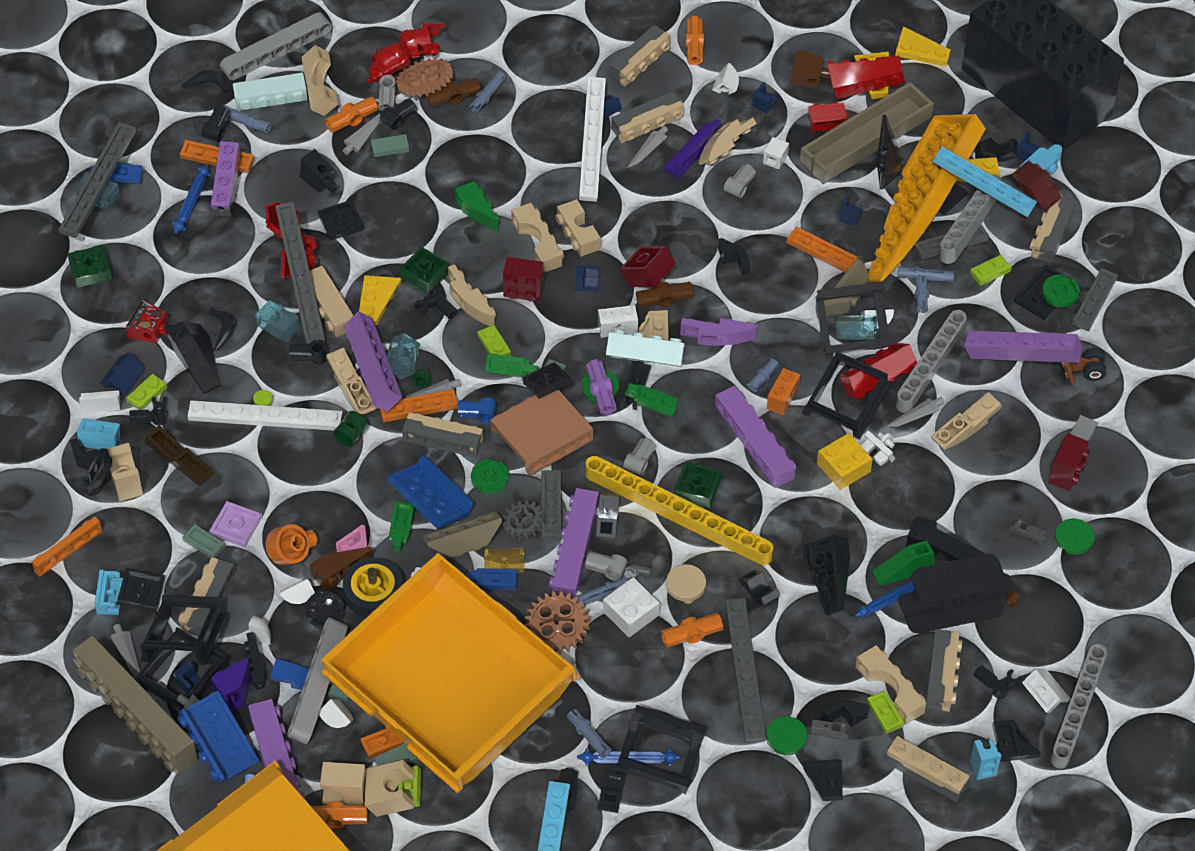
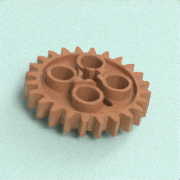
(424, 77)
(555, 605)

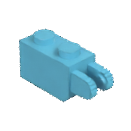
(1046, 158)

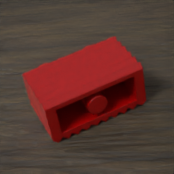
(826, 116)

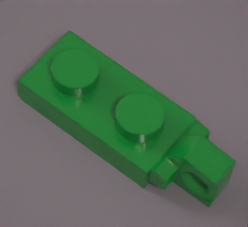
(508, 365)
(652, 399)
(400, 524)

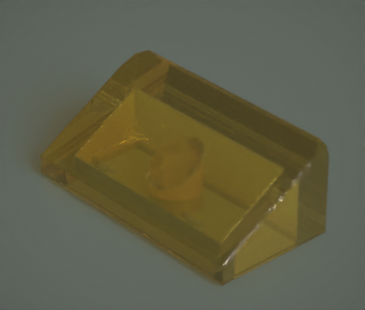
(505, 559)

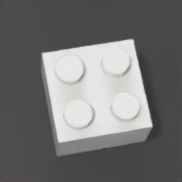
(631, 607)

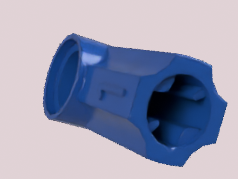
(482, 409)

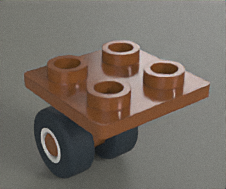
(1090, 363)

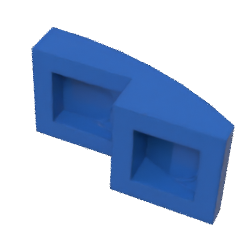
(289, 673)

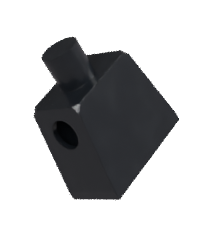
(317, 172)

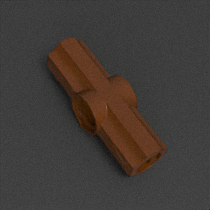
(454, 92)
(664, 294)

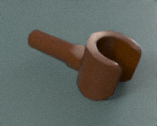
(1012, 599)

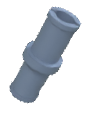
(921, 294)
(763, 375)

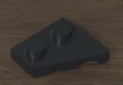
(1012, 742)
(826, 778)

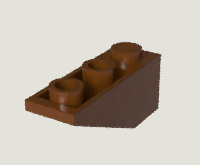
(332, 567)

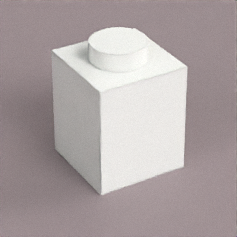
(776, 153)

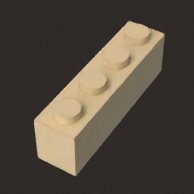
(330, 302)

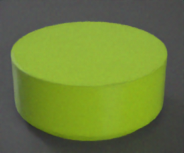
(263, 398)

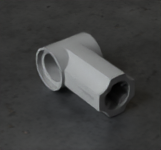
(386, 92)
(738, 183)
(638, 460)
(610, 566)

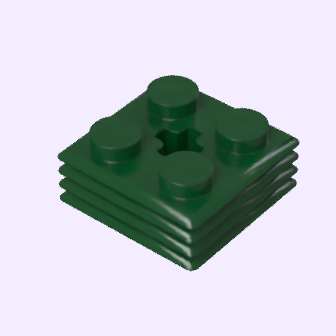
(89, 266)
(424, 269)
(697, 474)

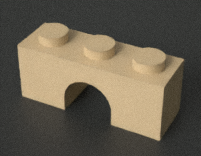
(582, 239)

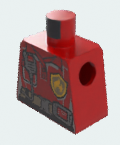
(147, 323)

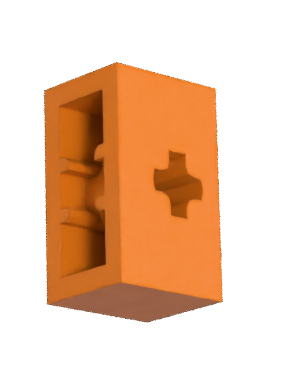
(783, 391)

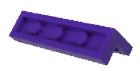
(691, 150)

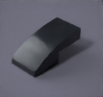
(611, 792)

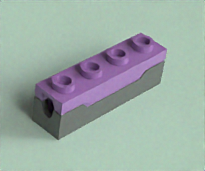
(225, 178)

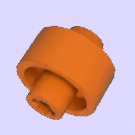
(289, 544)

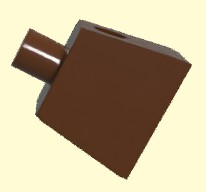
(808, 70)

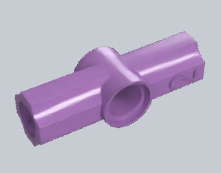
(601, 387)

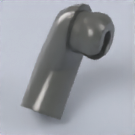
(636, 570)

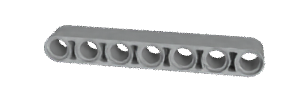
(275, 46)
(966, 225)
(931, 361)
(315, 683)
(1077, 713)

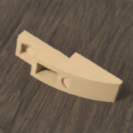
(723, 140)
(470, 300)
(349, 382)
(968, 423)

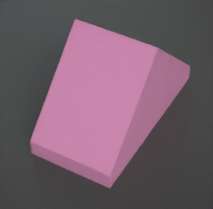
(353, 540)

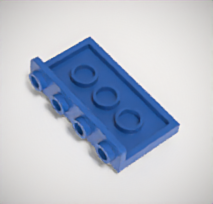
(432, 493)
(218, 738)

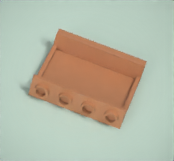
(543, 430)

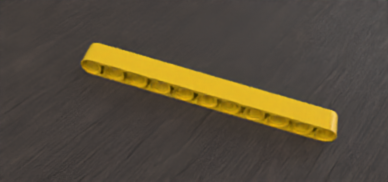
(684, 517)

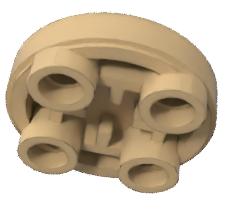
(686, 583)

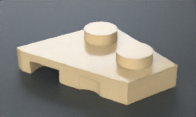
(655, 324)

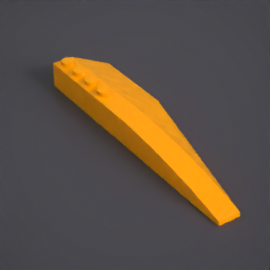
(916, 208)

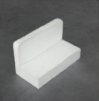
(100, 401)
(1045, 689)

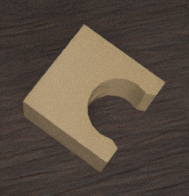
(124, 473)
(343, 783)
(381, 787)

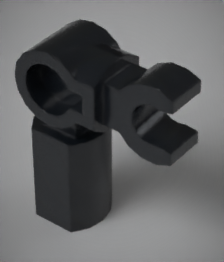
(433, 299)
(157, 415)
(999, 687)

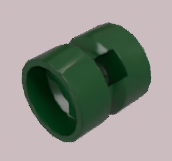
(350, 428)

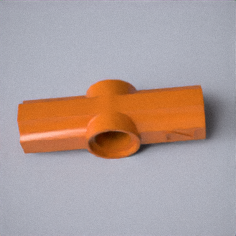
(694, 40)
(351, 114)
(692, 630)
(338, 814)

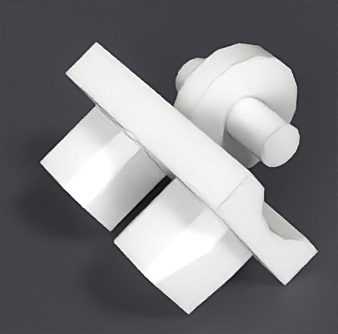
(884, 453)

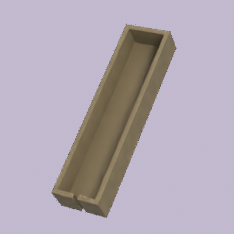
(860, 134)
(135, 706)

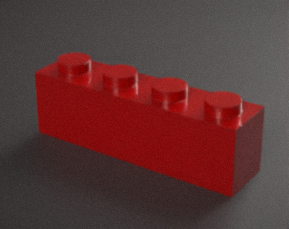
(865, 76)
(893, 361)

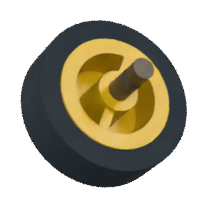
(370, 584)

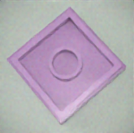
(235, 524)

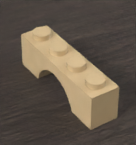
(315, 66)
(528, 221)
(877, 667)

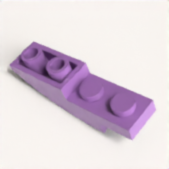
(725, 333)

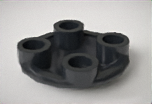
(324, 605)

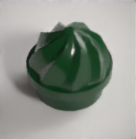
(421, 378)

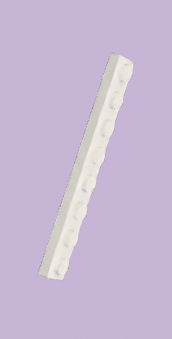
(592, 139)
(264, 415)

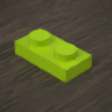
(990, 270)
(493, 341)
(143, 394)
(885, 712)
(413, 787)

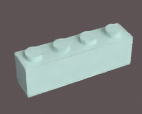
(270, 91)
(644, 349)

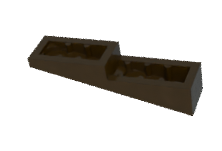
(180, 458)

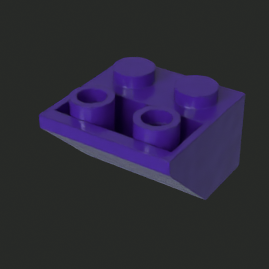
(233, 684)

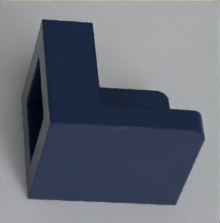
(762, 99)
(1026, 148)
(850, 214)
(587, 278)
(186, 677)

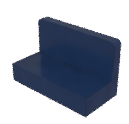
(123, 373)

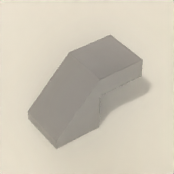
(1084, 428)

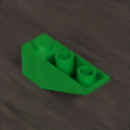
(474, 205)
(904, 563)

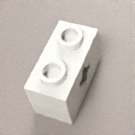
(617, 318)

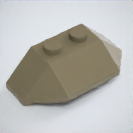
(856, 275)
(464, 535)

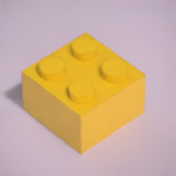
(844, 461)

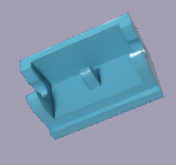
(98, 434)
(108, 592)
(985, 761)

